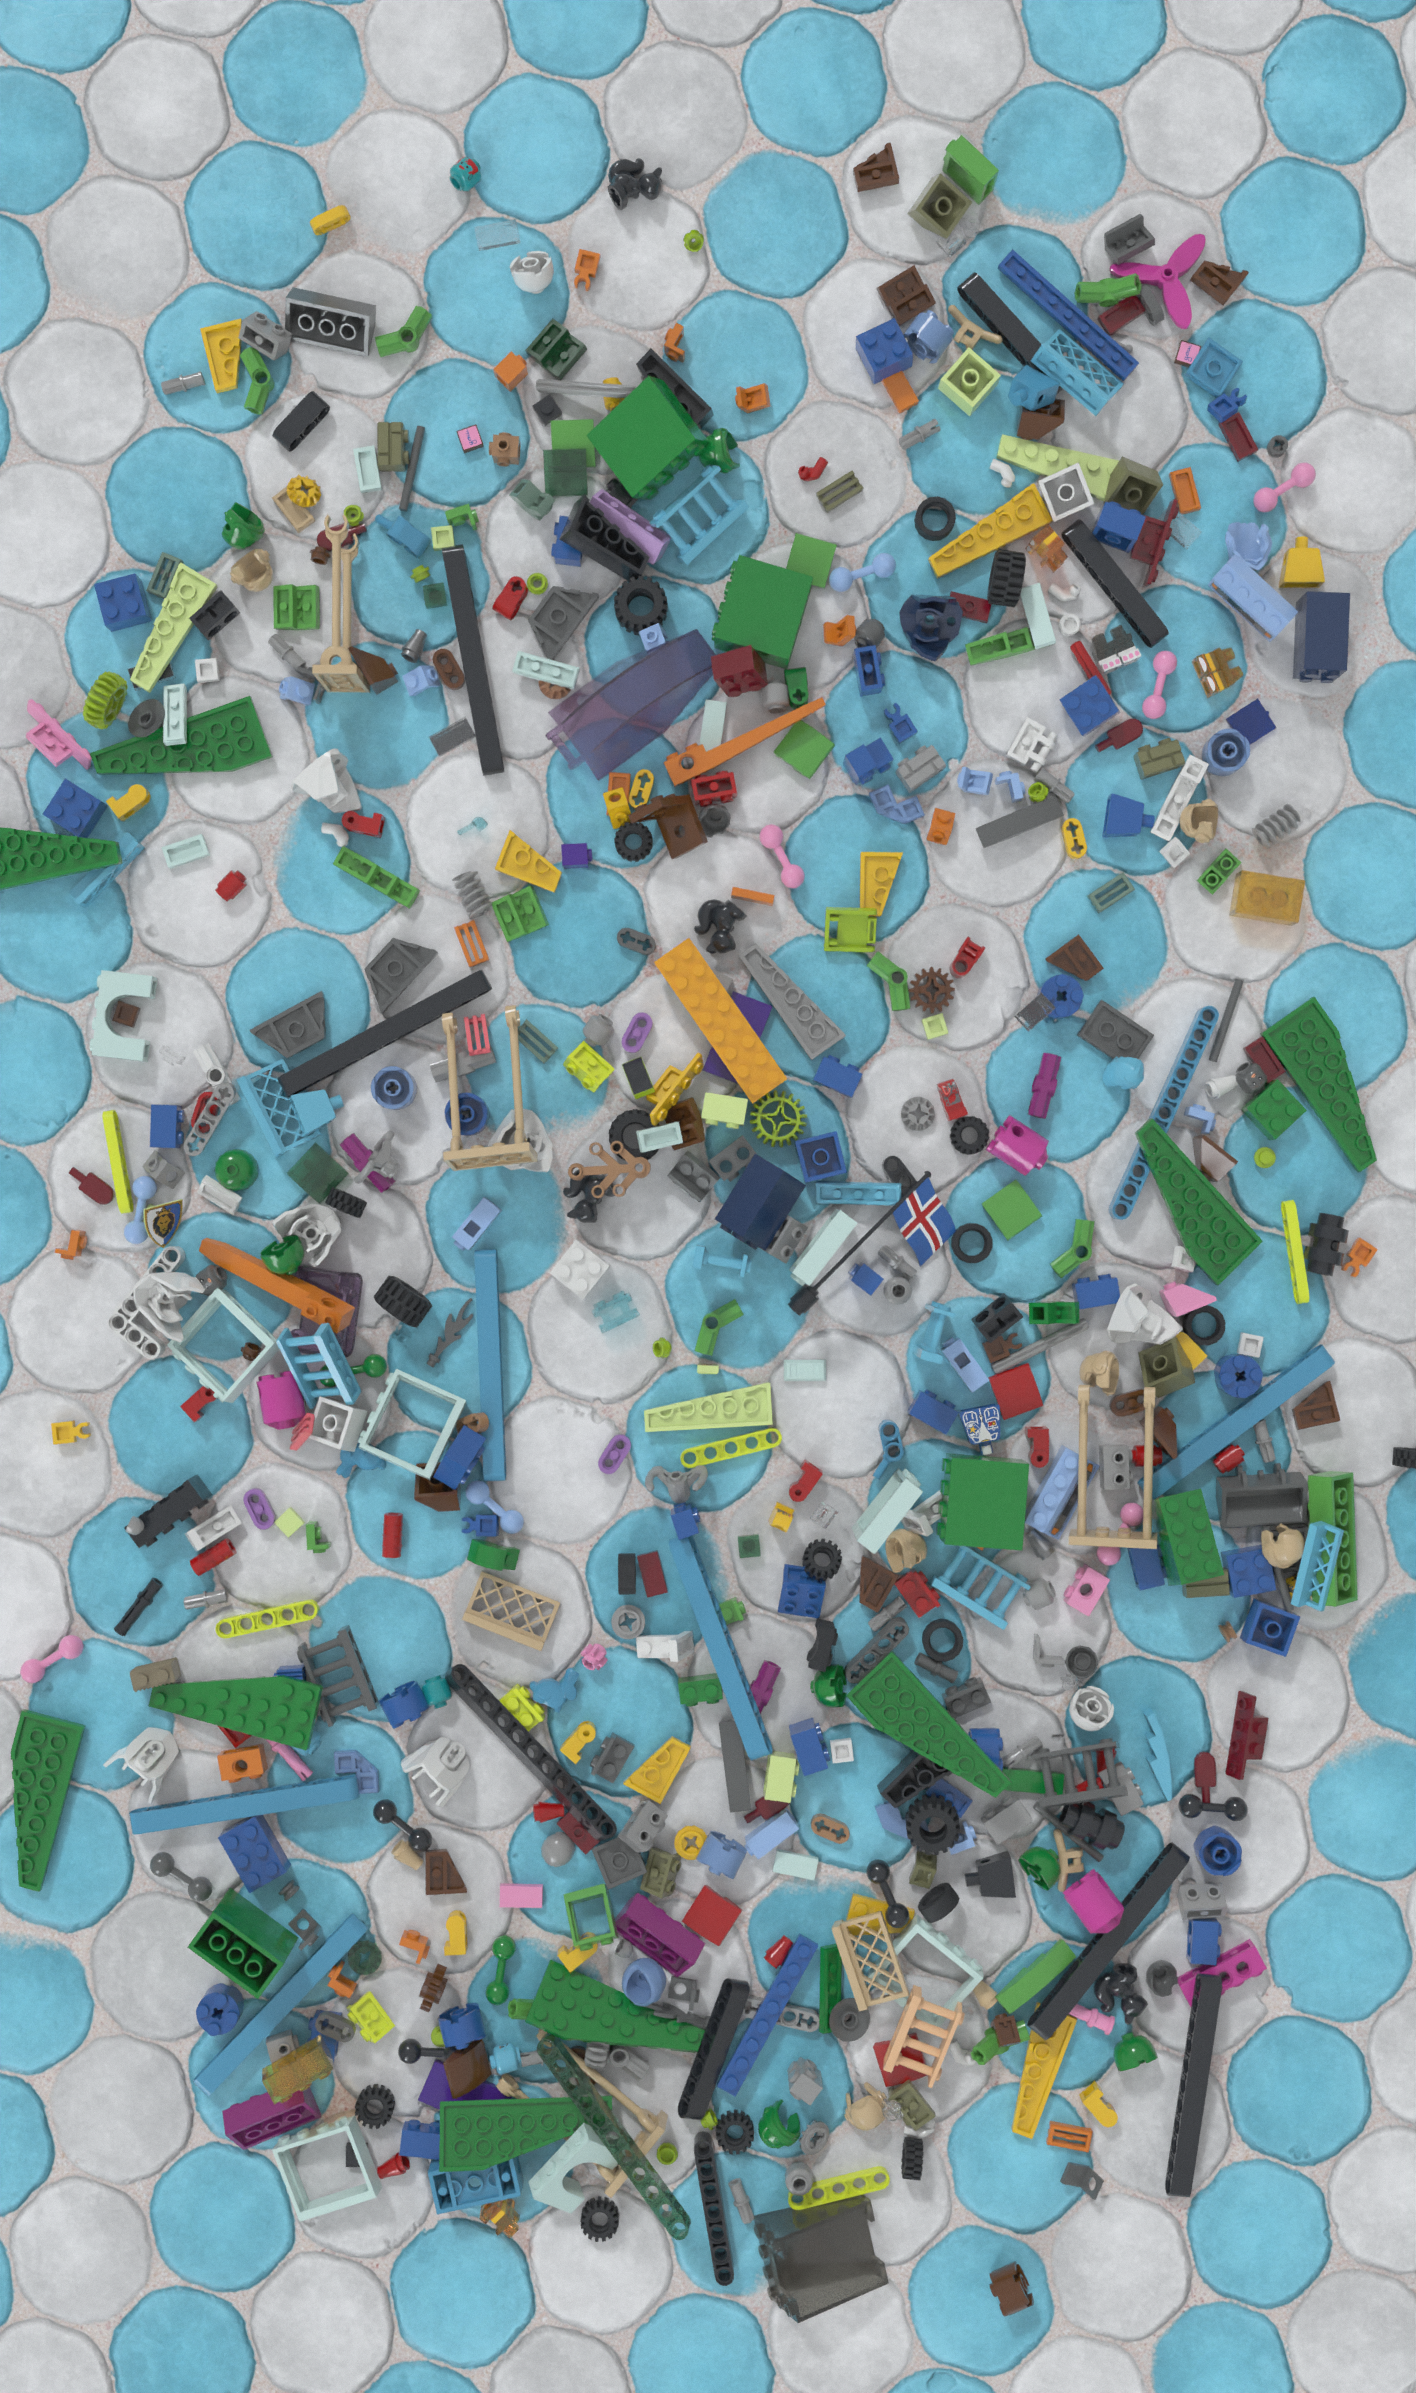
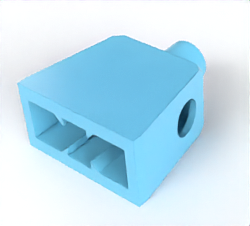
(314, 1110)

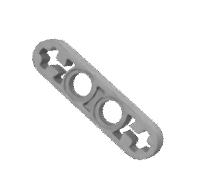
(210, 1119)
(806, 2013)

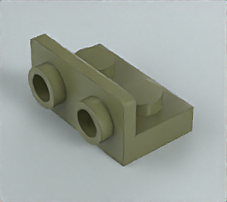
(661, 1873)
(914, 2106)

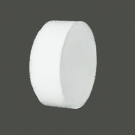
(1069, 625)

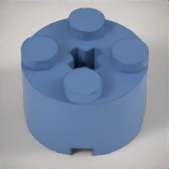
(928, 336)
(1234, 744)
(384, 1080)
(722, 1854)

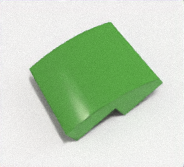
(572, 435)
(811, 558)
(296, 607)
(804, 748)
(520, 913)
(1011, 1210)

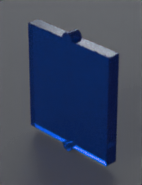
(1252, 721)

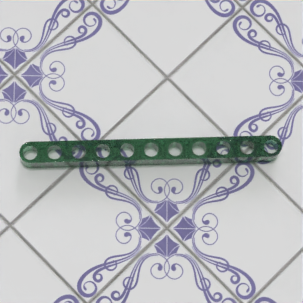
(615, 2146)

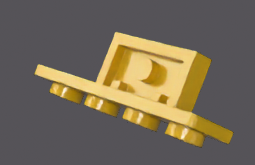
(671, 1086)

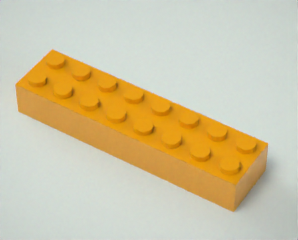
(720, 1020)

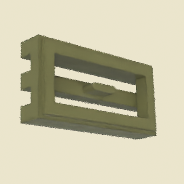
(850, 475)

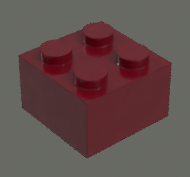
(739, 671)

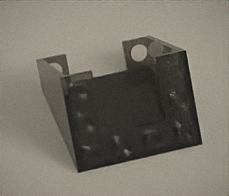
(819, 2256)

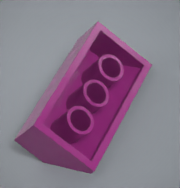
(658, 1935)
(261, 2120)

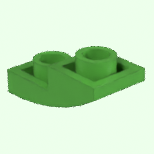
(1219, 871)

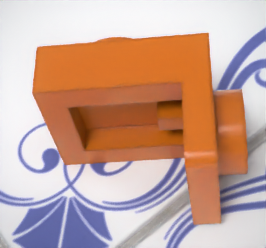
(673, 339)
(752, 398)
(840, 632)
(941, 826)
(76, 1244)
(415, 1941)
(342, 1985)

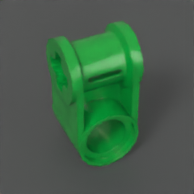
(797, 686)

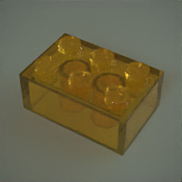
(1267, 898)
(297, 2070)

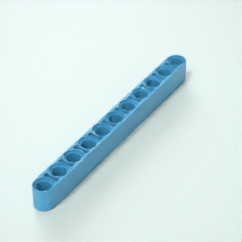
(1171, 1105)
(490, 1363)
(1239, 1419)
(721, 1647)
(244, 1804)
(280, 2004)

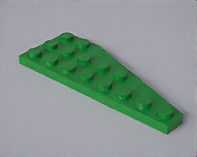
(910, 1714)
(42, 1772)
(496, 2130)

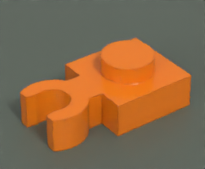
(586, 266)
(1360, 1254)

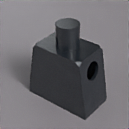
(993, 1876)

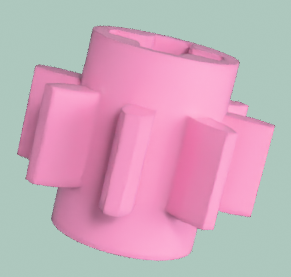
(594, 1656)

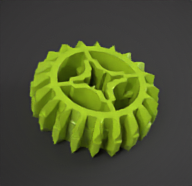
(105, 700)
(760, 1115)

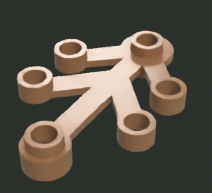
(612, 1168)

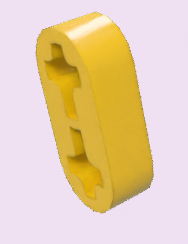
(330, 220)
(646, 791)
(1069, 840)

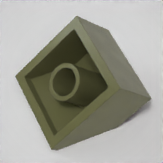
(939, 206)
(1133, 485)
(1166, 1367)

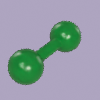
(373, 1366)
(497, 1990)

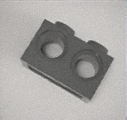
(730, 1154)

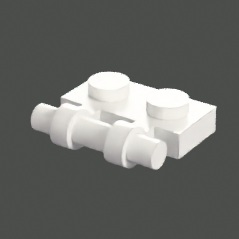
(1025, 742)

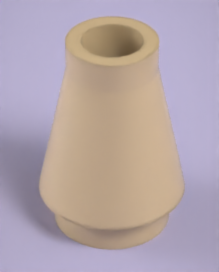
(404, 1854)
(985, 1995)

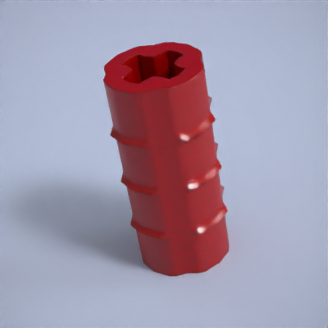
(392, 1535)
(213, 1557)

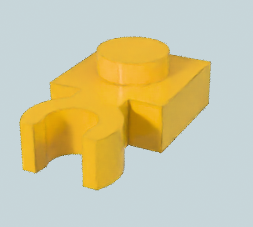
(67, 1431)

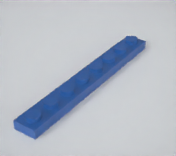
(1068, 315)
(767, 2014)

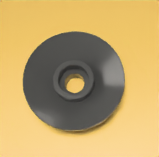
(146, 718)
(855, 2026)

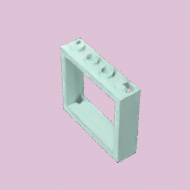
(822, 1247)
(195, 1323)
(383, 1401)
(887, 1509)
(941, 1942)
(308, 2209)

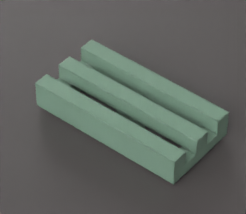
(150, 589)
(1096, 902)
(521, 1029)

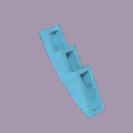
(1159, 1759)

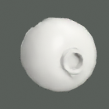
(532, 272)
(1091, 1708)

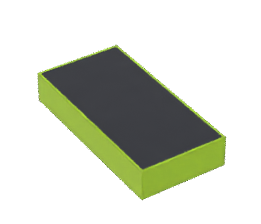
(638, 1078)

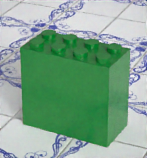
(648, 439)
(762, 610)
(983, 1501)
(1185, 1538)
(243, 1943)

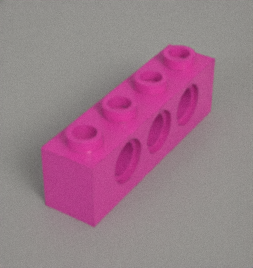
(1227, 1963)

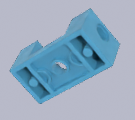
(453, 2191)

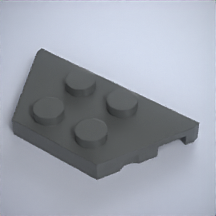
(559, 617)
(396, 969)
(295, 1027)

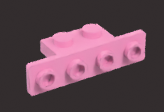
(53, 740)

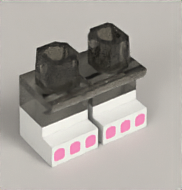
(1115, 653)

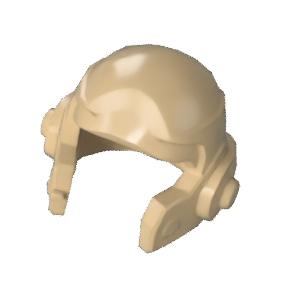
(253, 571)
(1200, 820)
(1101, 1370)
(905, 1547)
(1286, 1549)
(866, 2112)

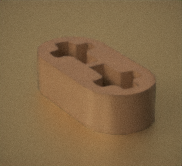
(471, 1421)
(828, 1833)

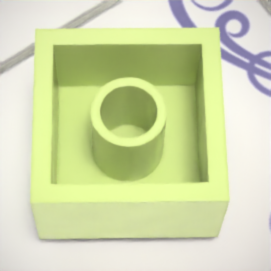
(969, 381)
(724, 1110)
(779, 1777)

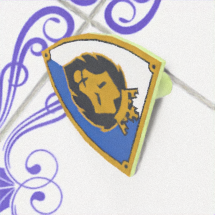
(163, 1221)

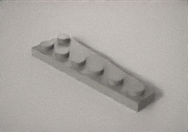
(801, 1015)

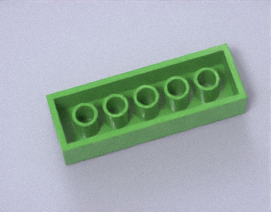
(1333, 1503)

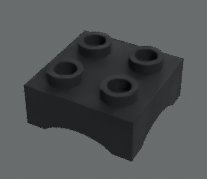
(820, 1654)

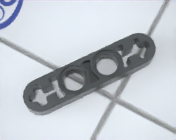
(873, 1648)

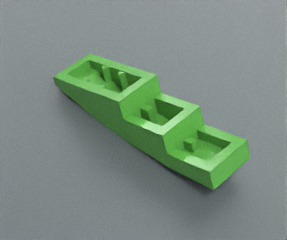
(1000, 646)
(376, 877)
(1035, 1977)

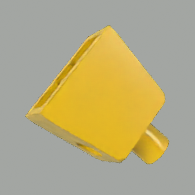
(1301, 566)

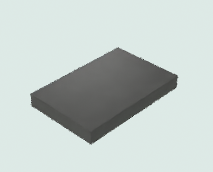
(1114, 1033)

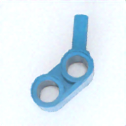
(404, 533)
(887, 1441)

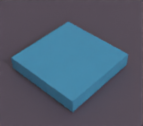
(1213, 368)

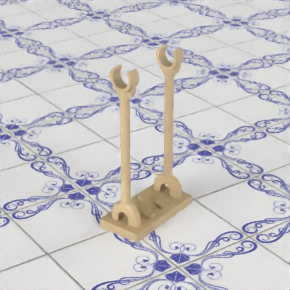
(345, 675)
(498, 1153)
(1102, 1535)
(645, 2140)

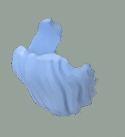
(1249, 543)

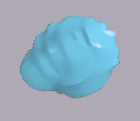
(1124, 1072)

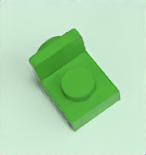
(460, 514)
(313, 1534)
(732, 1610)

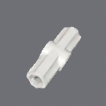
(210, 1062)

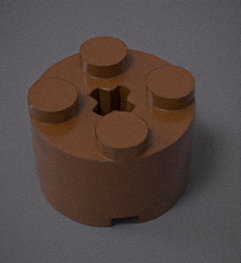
(1011, 2288)

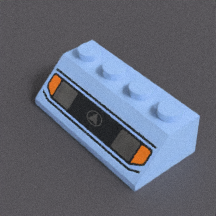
(1252, 598)
(1057, 1494)

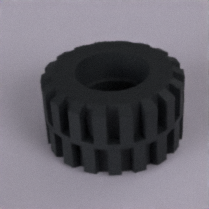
(1006, 578)
(635, 589)
(622, 1122)
(402, 1301)
(937, 1840)

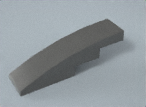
(1019, 822)
(734, 1767)

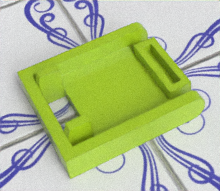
(853, 929)

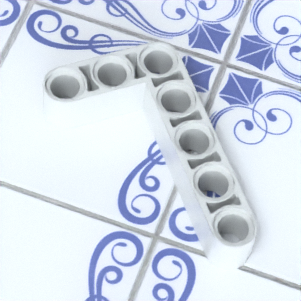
(130, 1317)

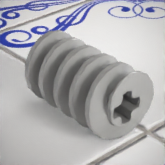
(1276, 825)
(472, 894)

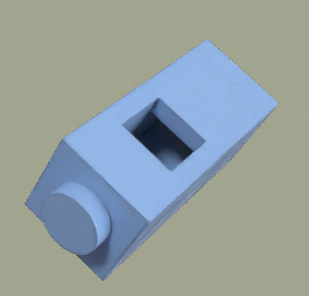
(476, 1224)
(964, 1364)
(771, 1833)

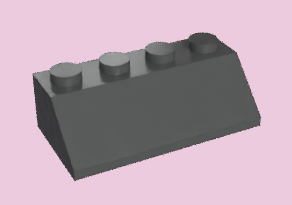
(330, 321)

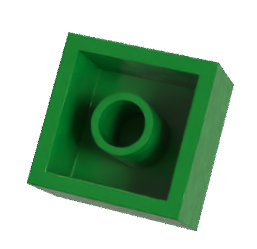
(1273, 1109)

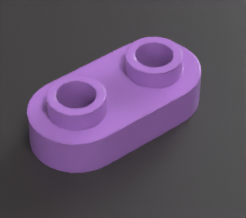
(636, 1032)
(614, 1453)
(258, 1508)

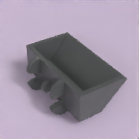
(1261, 1498)

